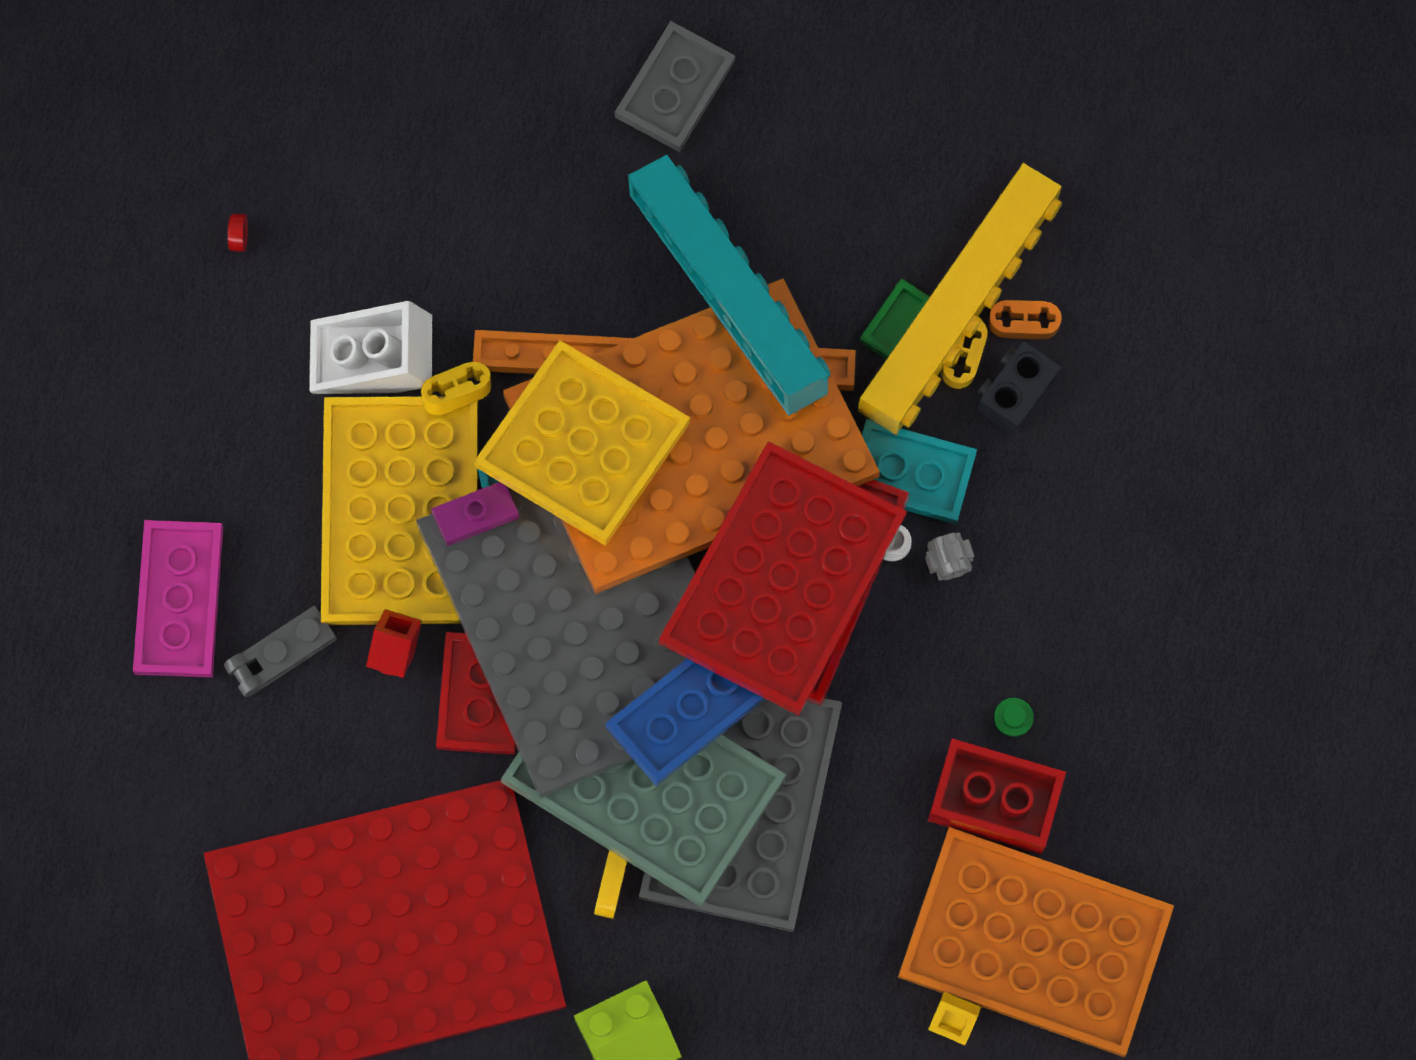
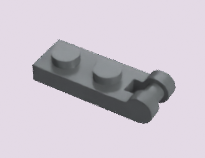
(280, 651)

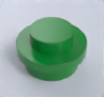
(1013, 717)

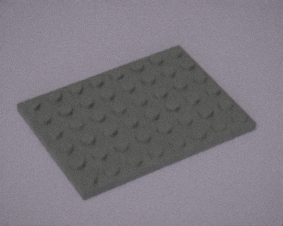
(552, 645)

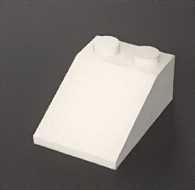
(371, 350)

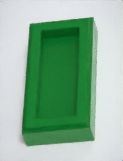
(894, 319)

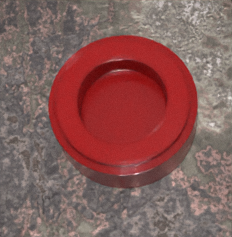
(237, 232)

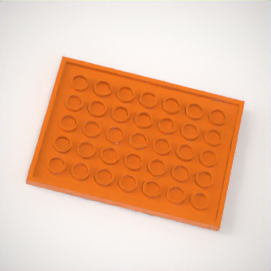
(731, 420)

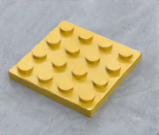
(582, 442)

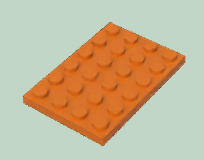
(1036, 942)

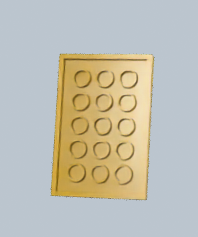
(380, 474)

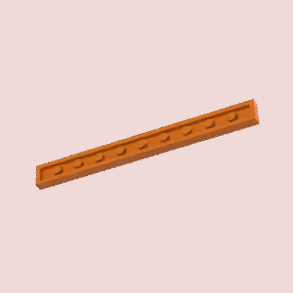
(527, 352)

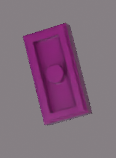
(475, 513)

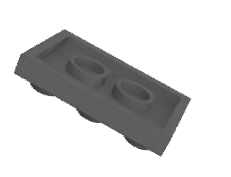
(675, 86)

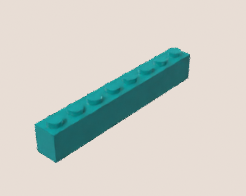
(729, 284)

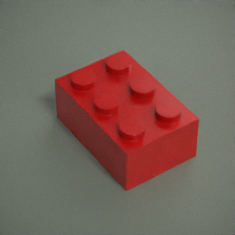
(997, 796)

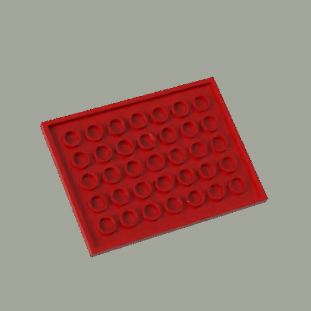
(385, 929)

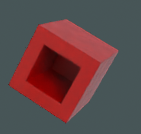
(393, 643)

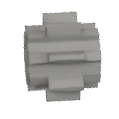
(949, 556)

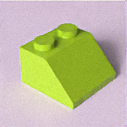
(628, 1028)

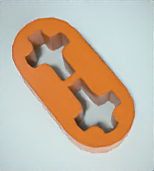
(1023, 328)

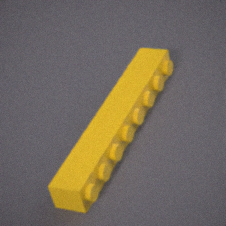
(959, 300)

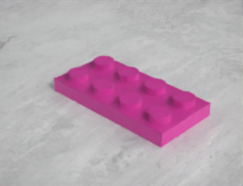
(178, 598)

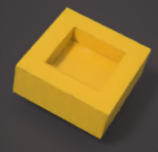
(954, 1018)

